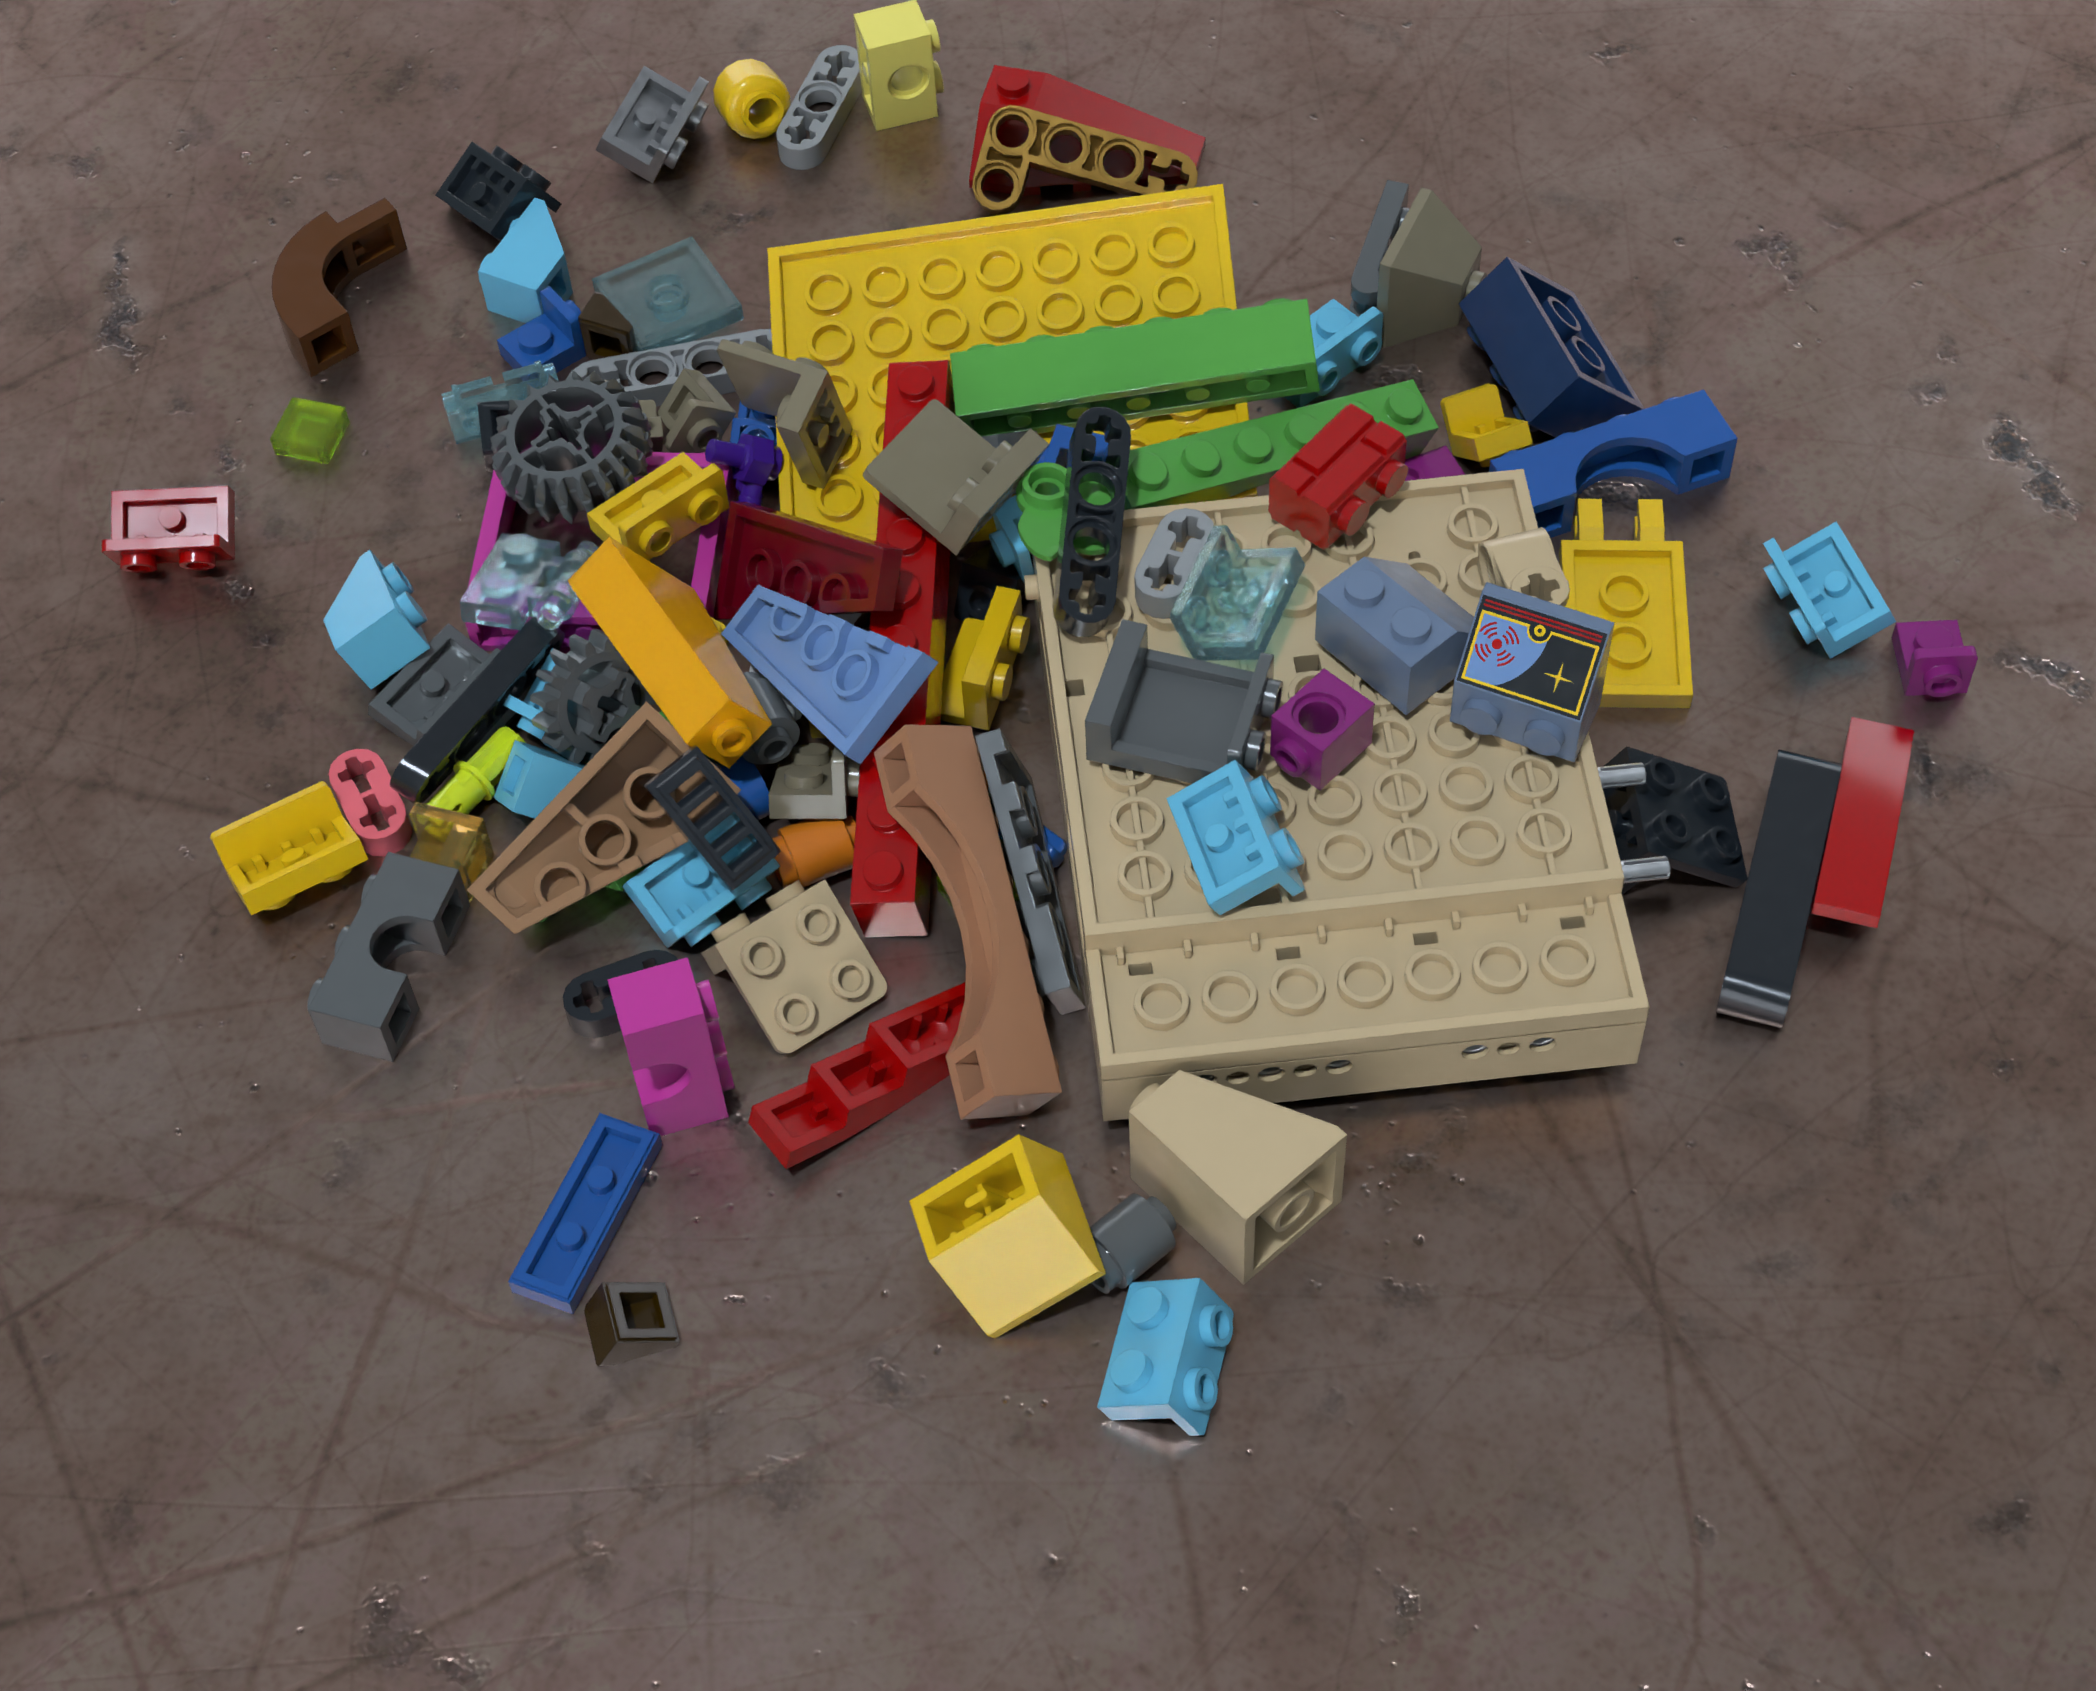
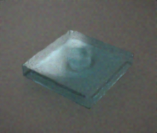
(671, 296)

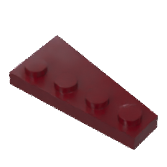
(804, 562)

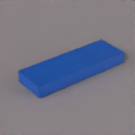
(585, 1213)

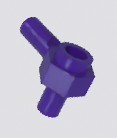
(752, 461)

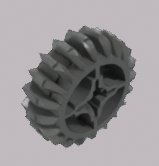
(571, 445)

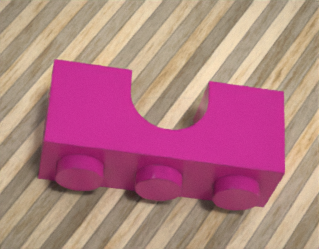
(673, 1045)

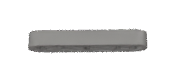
(670, 361)

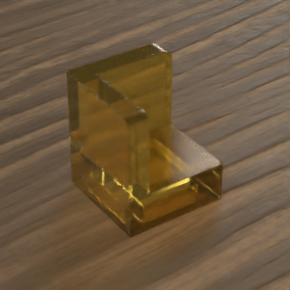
(452, 841)

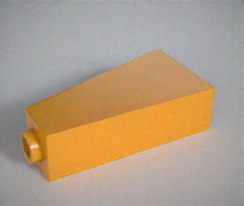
(672, 650)

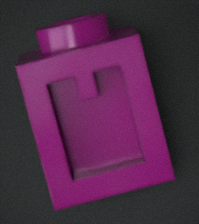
(1933, 658)

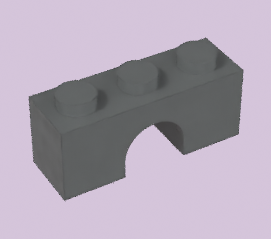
(401, 911)

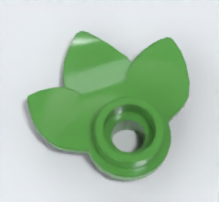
(1041, 501)

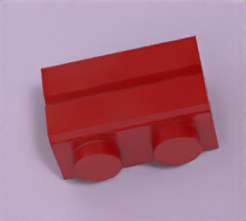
(1338, 477)

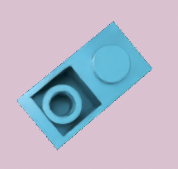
(524, 265)
(376, 621)

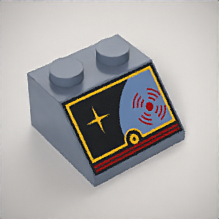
(1531, 672)

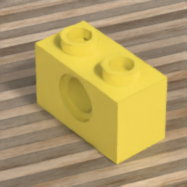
(898, 64)

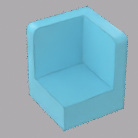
(533, 778)

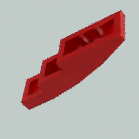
(1863, 823)
(862, 1083)

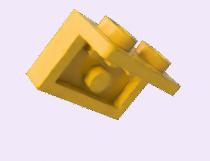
(662, 507)
(983, 661)
(288, 848)

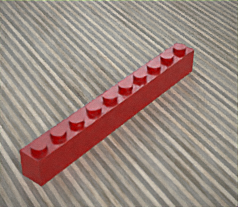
(888, 866)

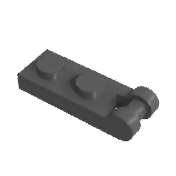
(1384, 226)

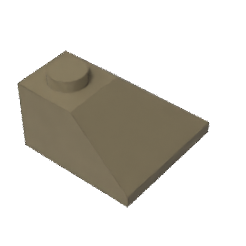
(1426, 272)

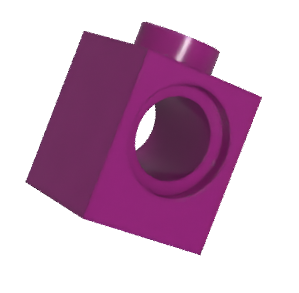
(1327, 708)

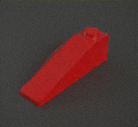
(1072, 102)

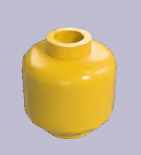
(751, 98)

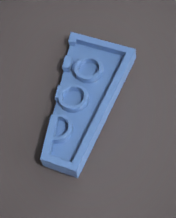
(830, 670)

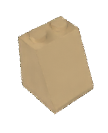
(1234, 1167)

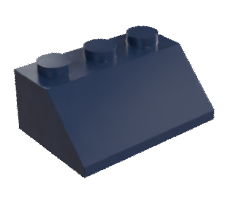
(1546, 351)

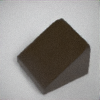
(605, 329)
(630, 1321)

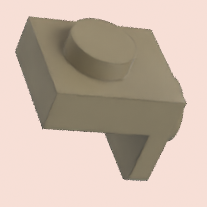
(694, 413)

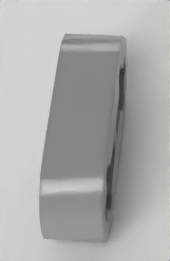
(1163, 559)

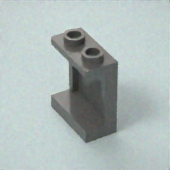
(1177, 711)

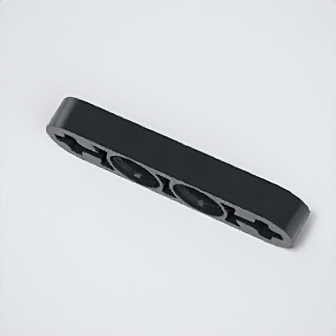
(1091, 520)
(474, 712)

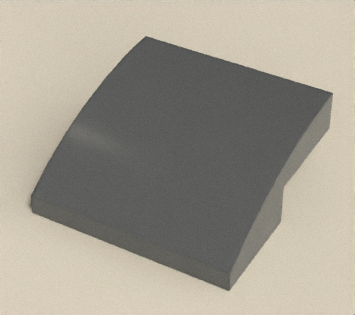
(431, 685)

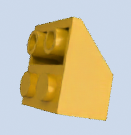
(1008, 1234)

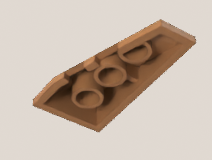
(593, 828)

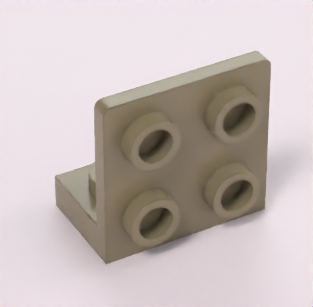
(799, 398)
(950, 474)

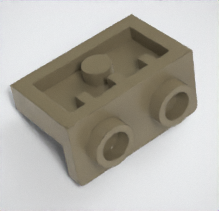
(813, 784)

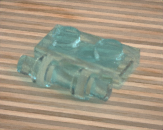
(515, 583)

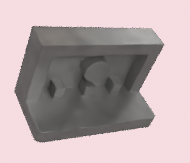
(650, 124)

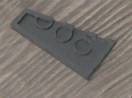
(1031, 868)

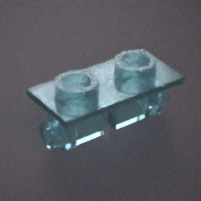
(463, 399)

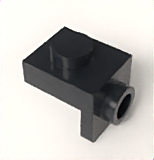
(979, 581)

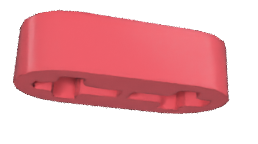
(359, 806)

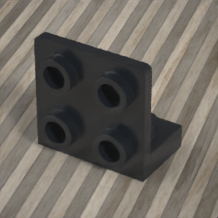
(1676, 816)

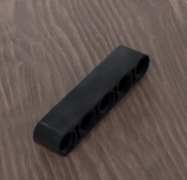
(1779, 889)

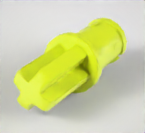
(477, 776)

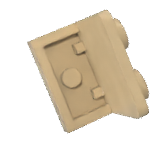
(798, 965)

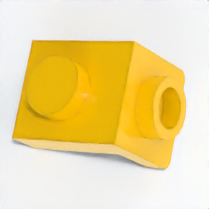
(1479, 427)

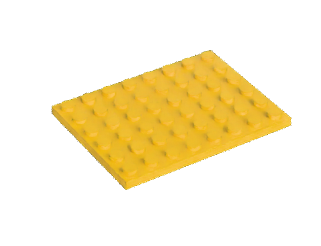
(993, 283)

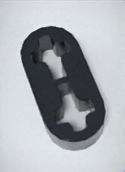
(595, 984)

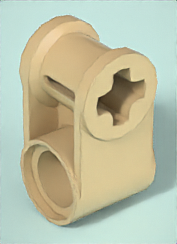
(1525, 565)

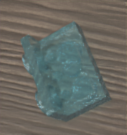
(1234, 598)

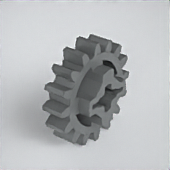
(586, 697)

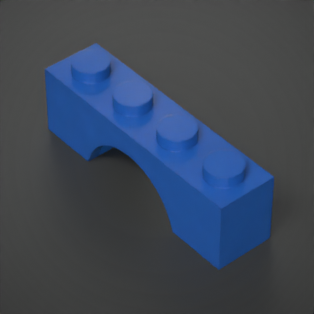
(1674, 443)

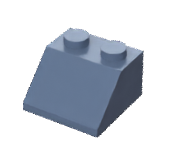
(1392, 629)

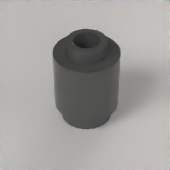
(782, 734)
(1132, 1240)

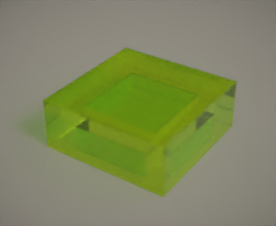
(309, 430)

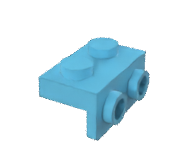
(1830, 587)
(683, 895)
(1168, 1354)

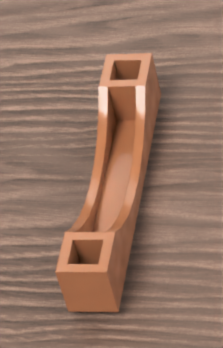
(940, 797)

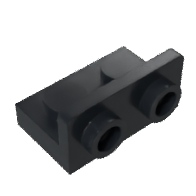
(493, 189)

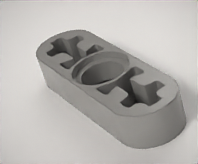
(823, 126)

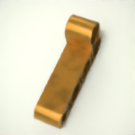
(1086, 168)

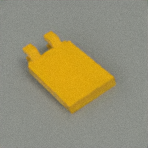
(1644, 594)

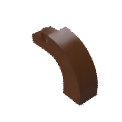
(316, 270)

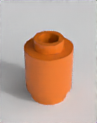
(814, 850)

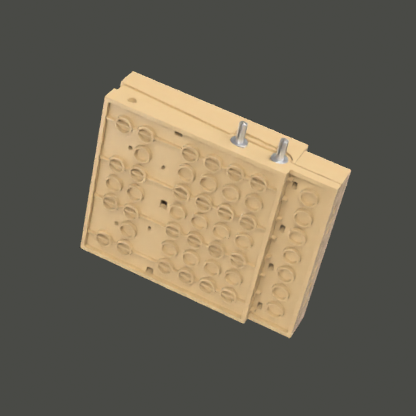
(1450, 878)

